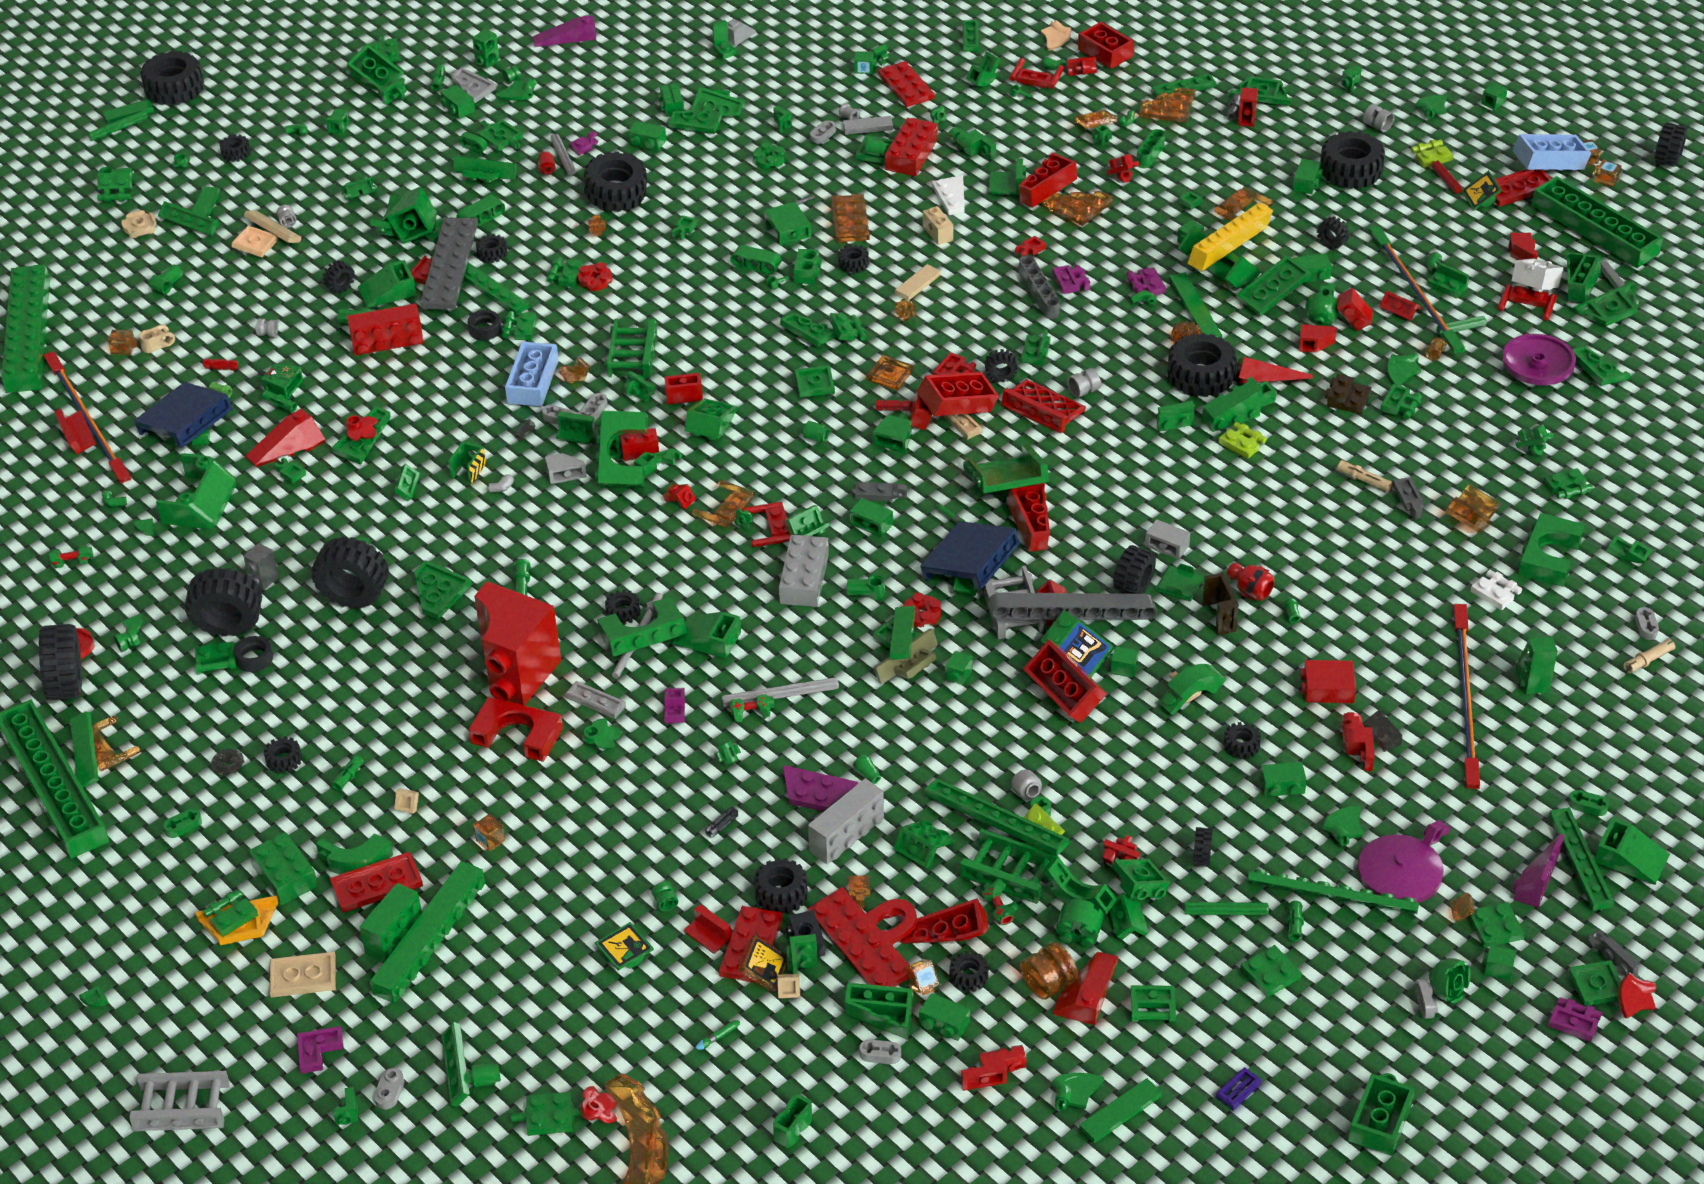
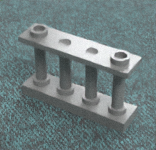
(1002, 625)
(180, 1118)

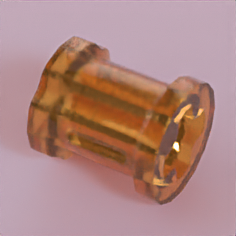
(1434, 351)

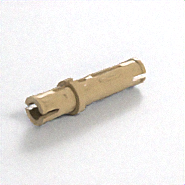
(1357, 472)
(1643, 659)

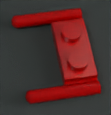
(1035, 78)
(1529, 297)
(776, 520)

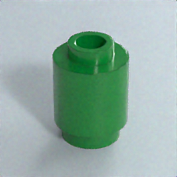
(875, 147)
(815, 431)
(484, 1074)

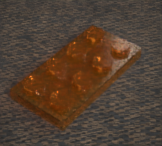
(850, 218)

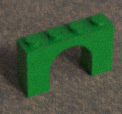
(612, 425)
(1549, 530)
(623, 639)

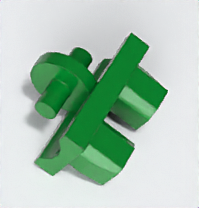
(393, 91)
(639, 387)
(1535, 442)

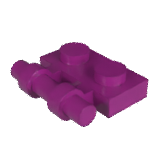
(1066, 278)
(1150, 281)
(1569, 1019)

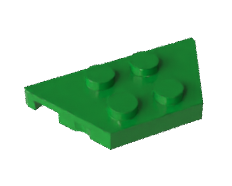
(1268, 90)
(1610, 306)

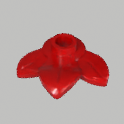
(361, 427)
(598, 1105)

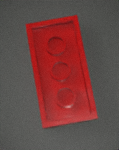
(906, 84)
(1519, 185)
(375, 881)
(749, 923)

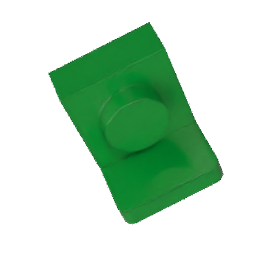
(1350, 77)
(783, 118)
(349, 1111)

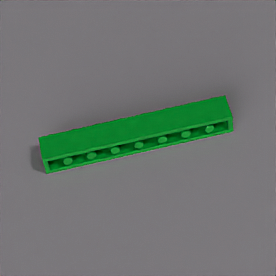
(427, 932)

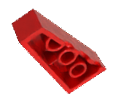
(1048, 179)

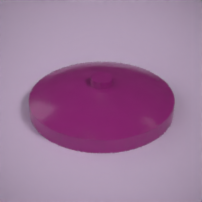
(1538, 359)
(1400, 867)

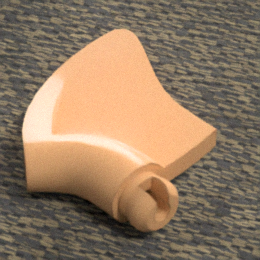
(1056, 35)

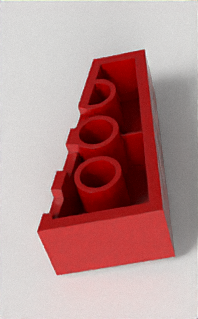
(1030, 514)

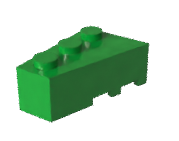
(1582, 275)
(1537, 665)

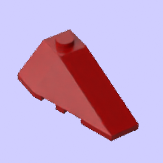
(1265, 371)
(950, 924)

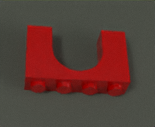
(499, 713)

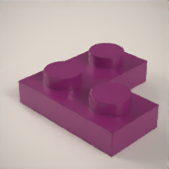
(313, 1043)

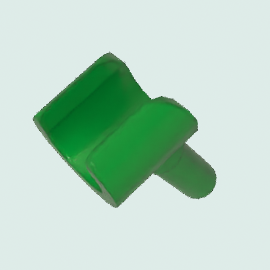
(1016, 89)
(773, 281)

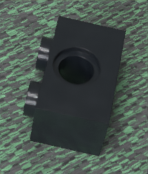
(806, 924)

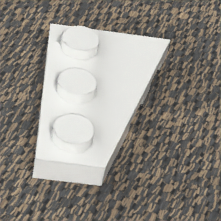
(950, 193)

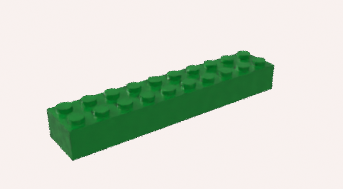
(26, 329)
(52, 779)

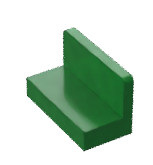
(1127, 917)

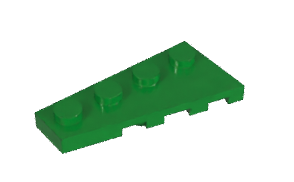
(358, 450)

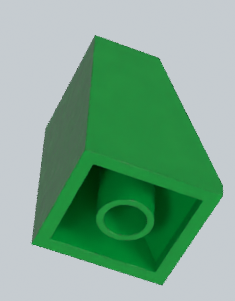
(412, 215)

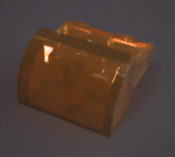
(1473, 508)

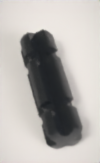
(721, 822)

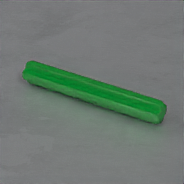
(118, 125)
(1226, 908)

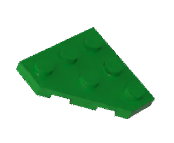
(439, 588)

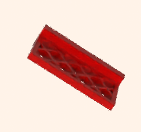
(1041, 412)

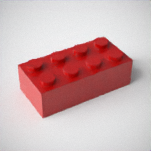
(911, 146)
(385, 329)
(957, 393)
(1064, 681)

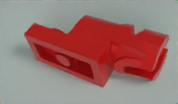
(1358, 739)
(993, 1068)

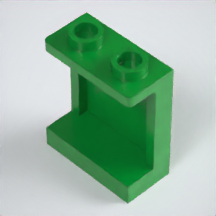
(788, 223)

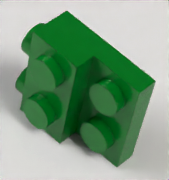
(1141, 878)

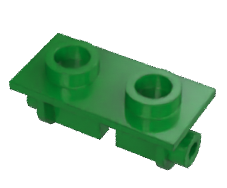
(352, 189)

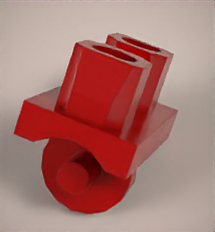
(1081, 66)
(1124, 173)
(1122, 848)

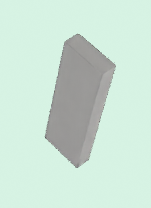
(868, 125)
(595, 699)

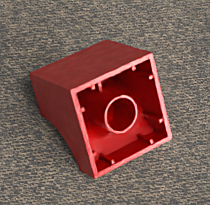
(516, 641)

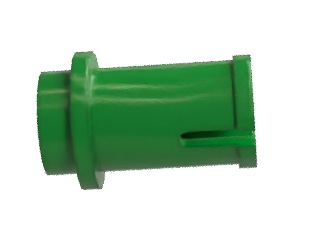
(1291, 606)

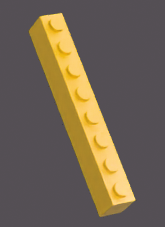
(1230, 236)

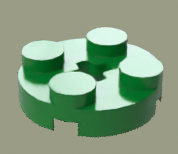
(768, 155)

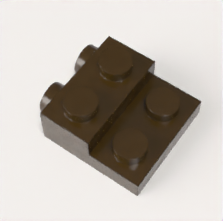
(1347, 395)

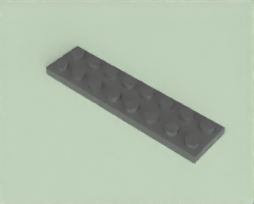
(449, 263)

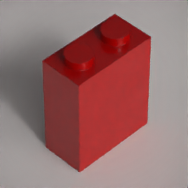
(1328, 681)

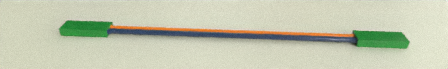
(1448, 335)

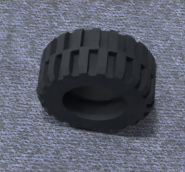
(172, 78)
(1352, 159)
(615, 168)
(1217, 366)
(357, 558)
(223, 601)
(60, 661)

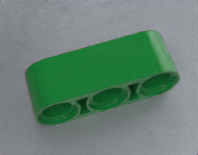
(1150, 148)
(483, 210)
(756, 259)

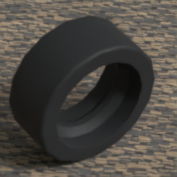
(484, 333)
(257, 663)

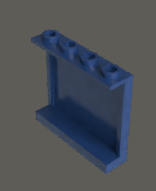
(184, 413)
(971, 552)

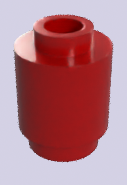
(546, 163)

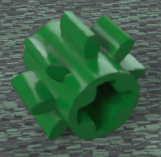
(1101, 135)
(727, 753)

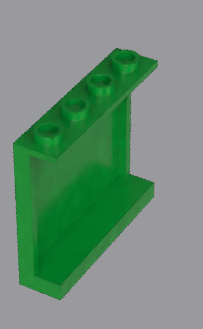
(1009, 472)

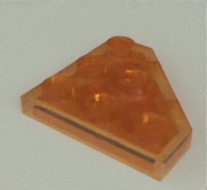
(1170, 106)
(1078, 206)

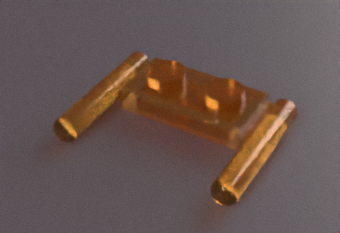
(1239, 201)
(727, 511)
(104, 754)

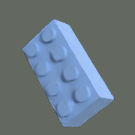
(1551, 151)
(531, 374)

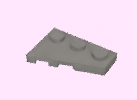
(473, 84)

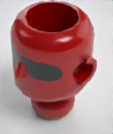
(1252, 580)

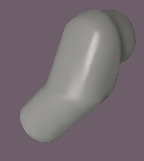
(503, 485)

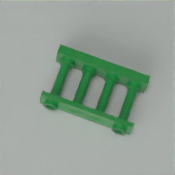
(646, 354)
(1015, 885)

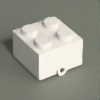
(1537, 274)

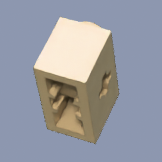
(938, 225)

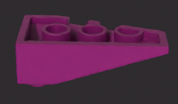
(572, 31)
(1536, 876)

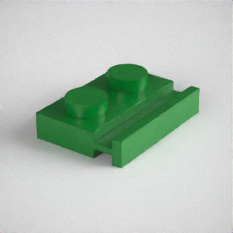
(1175, 416)

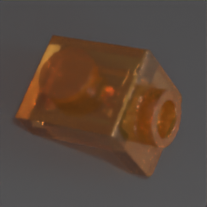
(576, 372)

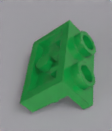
(1448, 280)
(1036, 348)
(801, 952)

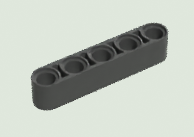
(1039, 287)

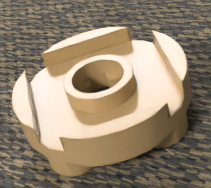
(139, 223)

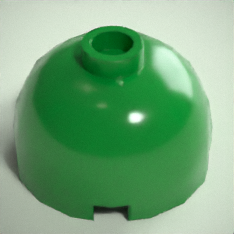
(1321, 309)
(1449, 979)

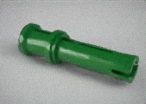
(522, 575)

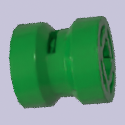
(126, 639)
(664, 896)

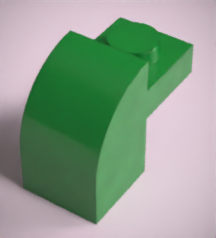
(985, 73)

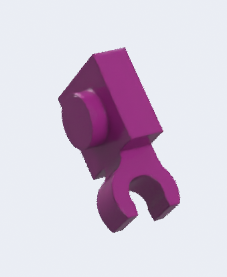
(582, 144)
(1434, 832)

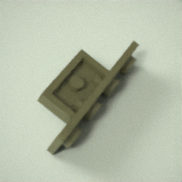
(907, 668)

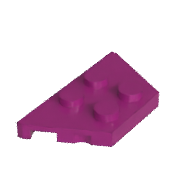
(814, 789)

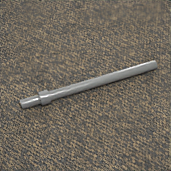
(645, 620)

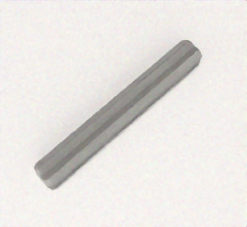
(563, 155)
(1612, 276)

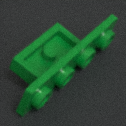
(483, 169)

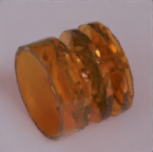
(1049, 970)

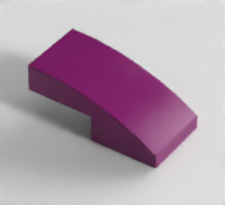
(674, 705)

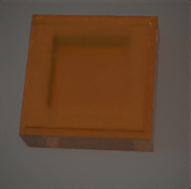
(1462, 907)

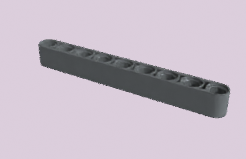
(1080, 605)

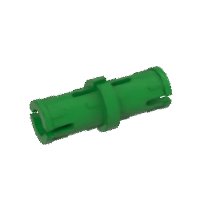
(437, 77)
(279, 401)
(347, 773)
(1295, 921)

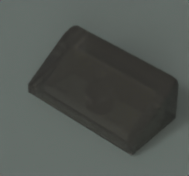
(1383, 731)

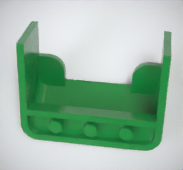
(1231, 268)
(208, 502)

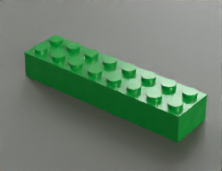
(1597, 221)

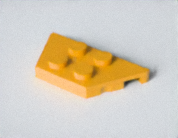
(252, 929)

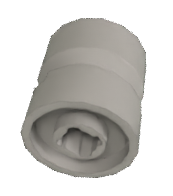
(1378, 118)
(1082, 382)

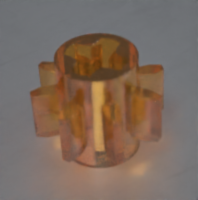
(597, 225)
(905, 309)

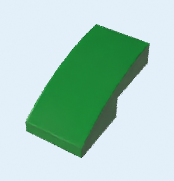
(1635, 553)

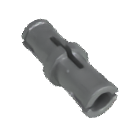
(1233, 107)

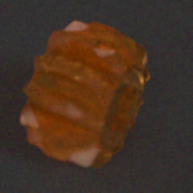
(1183, 329)

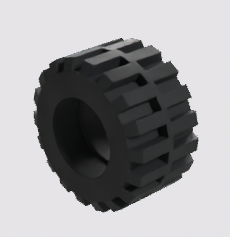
(1670, 144)
(1134, 570)
(776, 874)

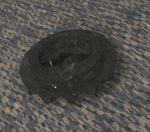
(226, 756)

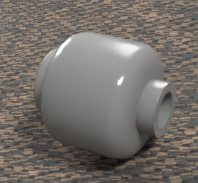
(1026, 784)

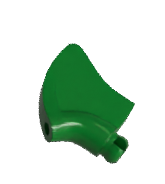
(518, 90)
(1432, 105)
(1402, 367)
(1344, 824)
(1075, 1089)

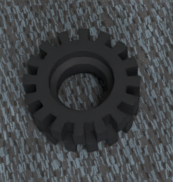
(235, 148)
(1338, 228)
(491, 248)
(853, 258)
(343, 281)
(1001, 358)
(623, 599)
(1242, 748)
(282, 763)
(1202, 846)
(968, 981)

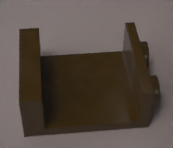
(1218, 592)

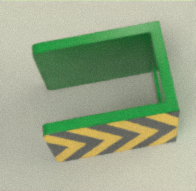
(463, 454)

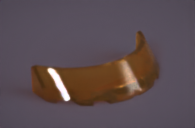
(647, 1139)

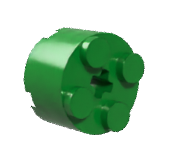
(1079, 923)

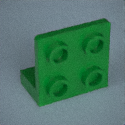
(921, 841)

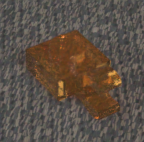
(859, 887)

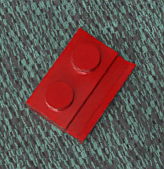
(421, 270)

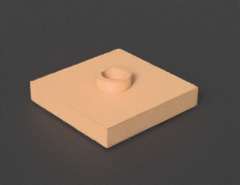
(255, 241)

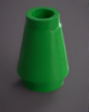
(866, 768)

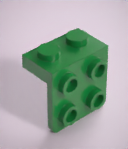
(1007, 181)

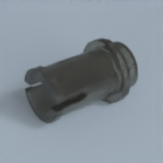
(527, 427)

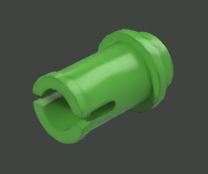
(221, 388)

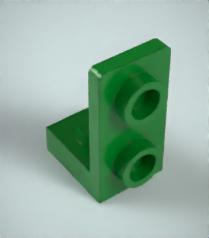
(720, 40)

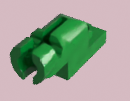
(972, 142)

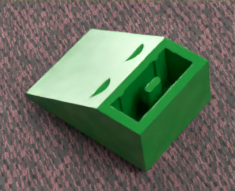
(388, 285)
(711, 633)
(1631, 852)

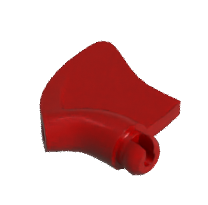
(1635, 995)

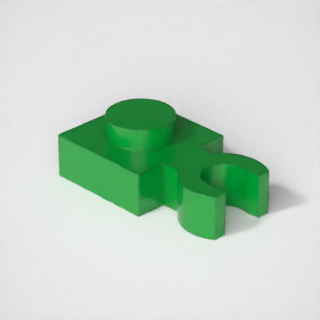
(684, 225)
(291, 472)

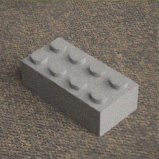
(804, 570)
(846, 821)

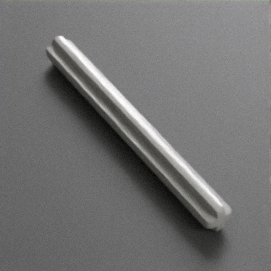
(784, 691)

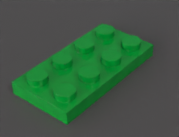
(1273, 285)

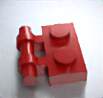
(953, 364)

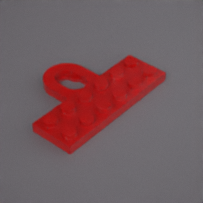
(861, 941)

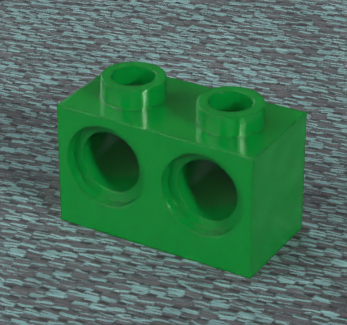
(485, 48)
(807, 266)

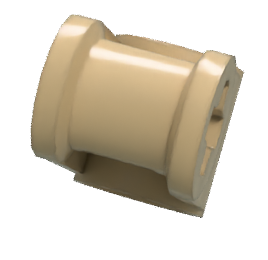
(154, 338)

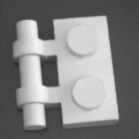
(1493, 593)

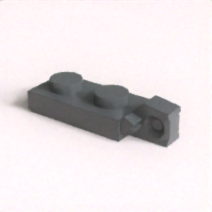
(880, 491)
(1409, 496)
(1614, 952)

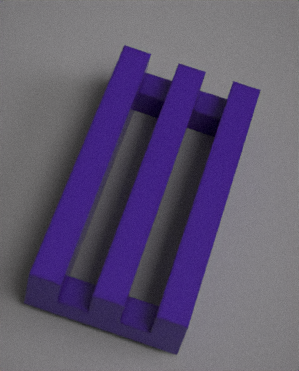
(1221, 1094)

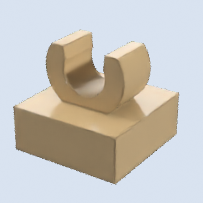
(406, 800)
(789, 986)

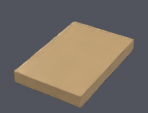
(302, 974)

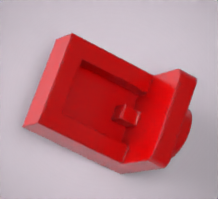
(680, 493)

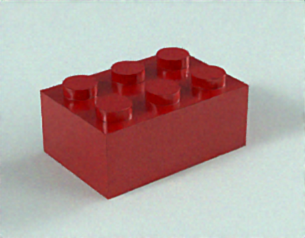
(1106, 45)

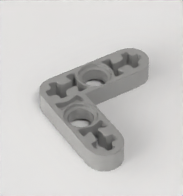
(551, 411)

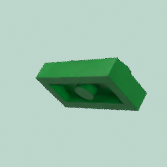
(406, 482)

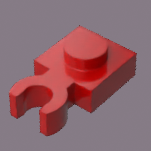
(1032, 245)

